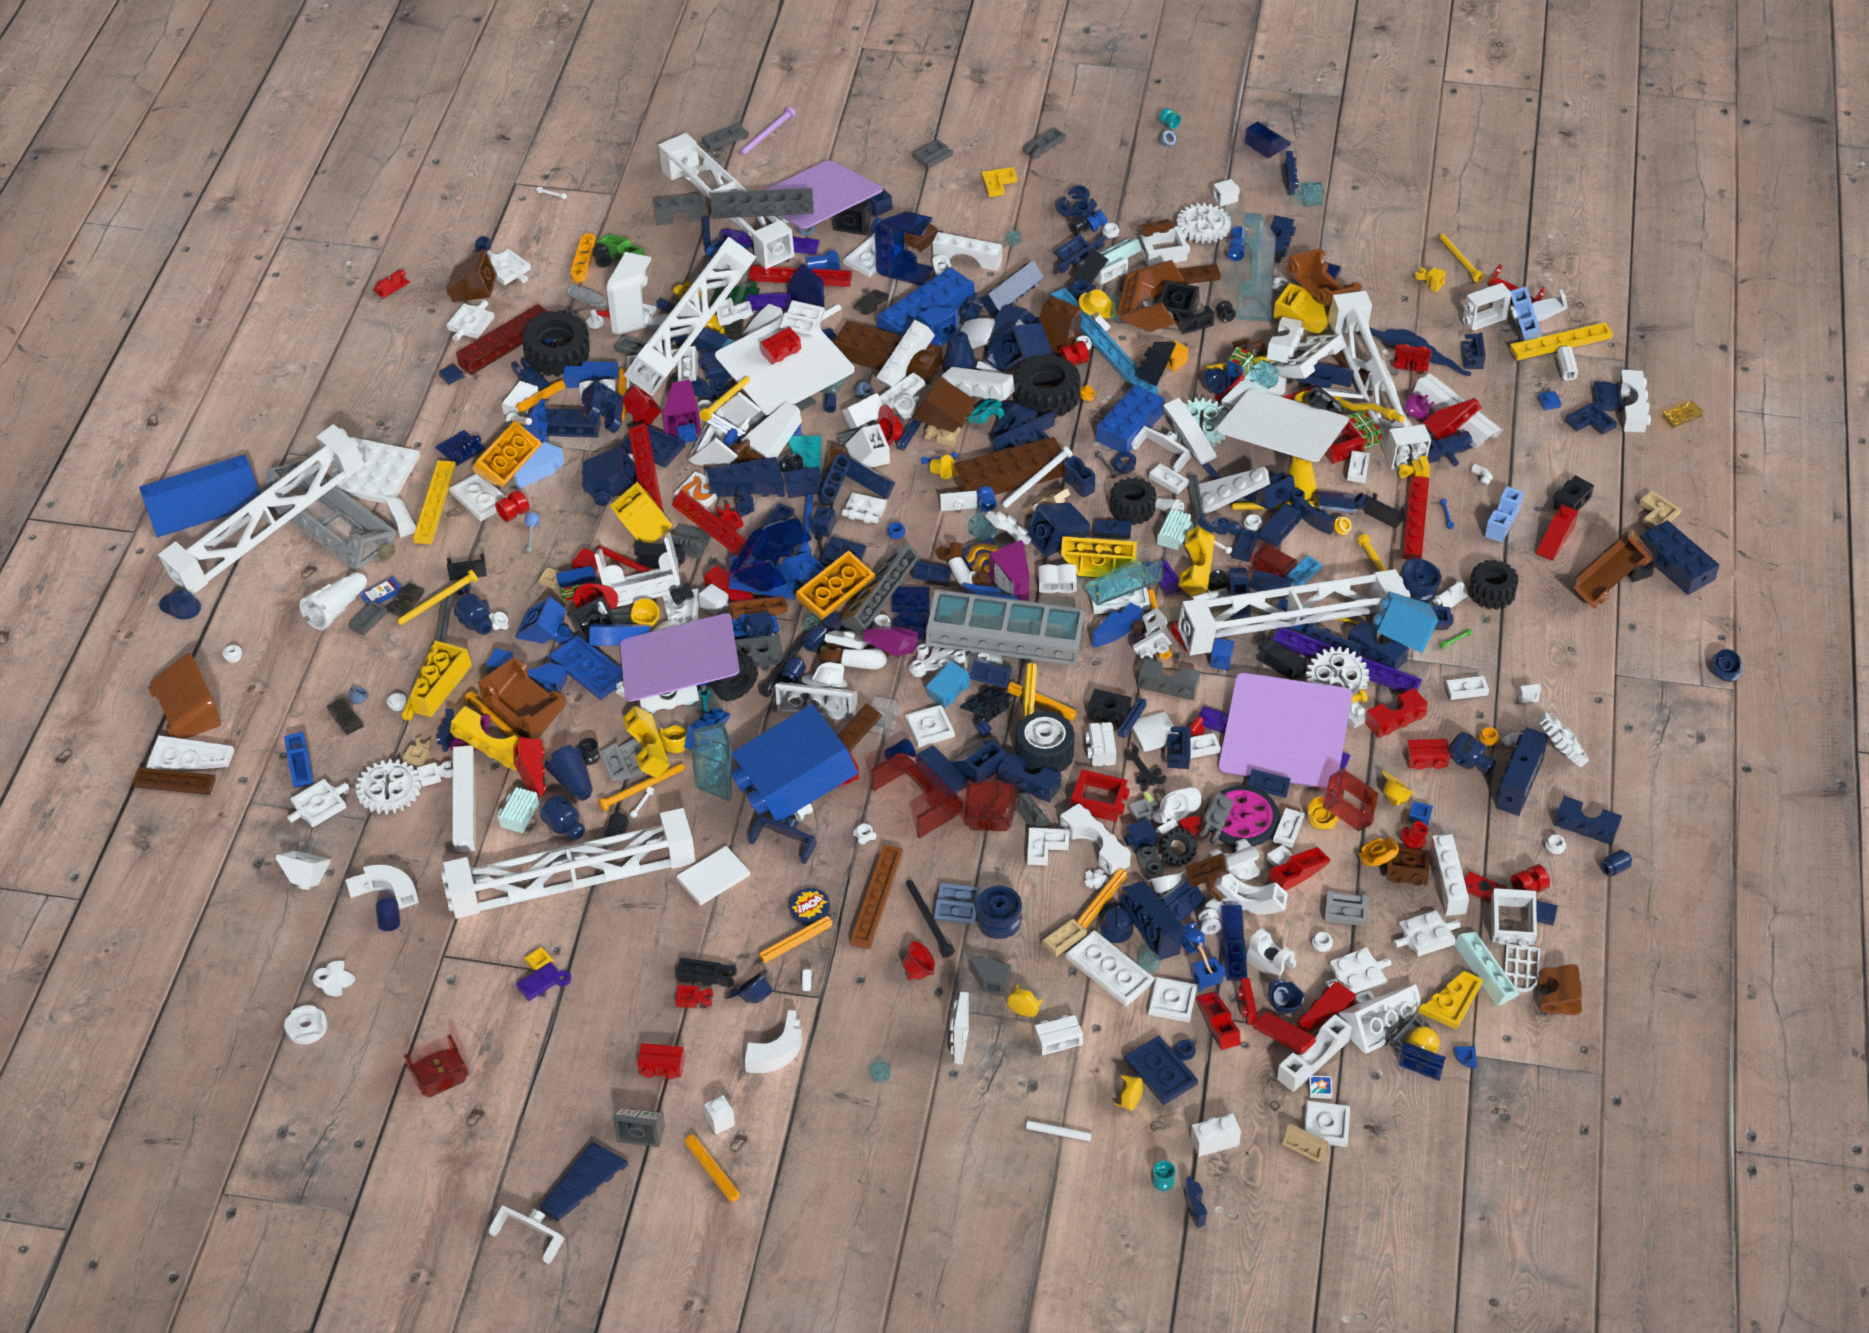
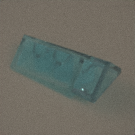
(1124, 580)
(713, 760)

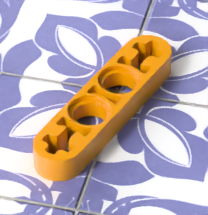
(583, 257)

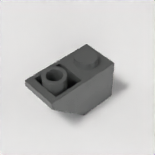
(990, 974)

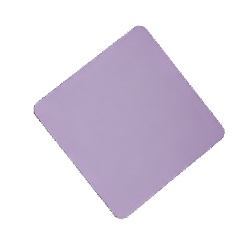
(833, 191)
(678, 657)
(1285, 729)

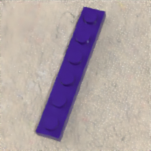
(800, 245)

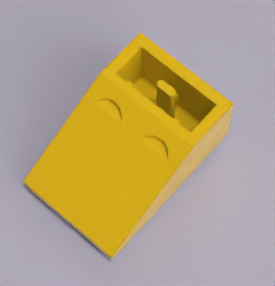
(1301, 305)
(641, 514)

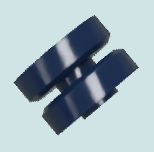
(1420, 579)
(999, 912)

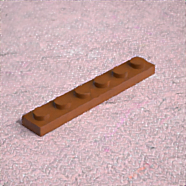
(876, 897)

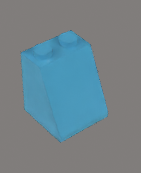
(1405, 620)

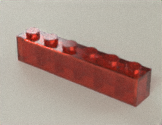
(496, 343)

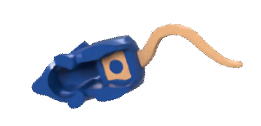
(1194, 941)

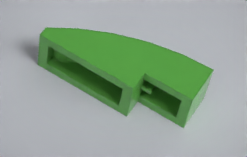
(619, 245)

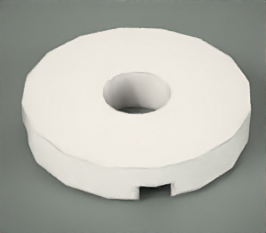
(308, 1034)

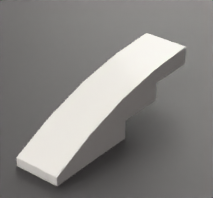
(1190, 431)

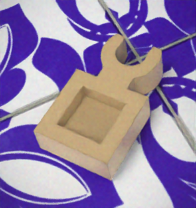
(417, 754)

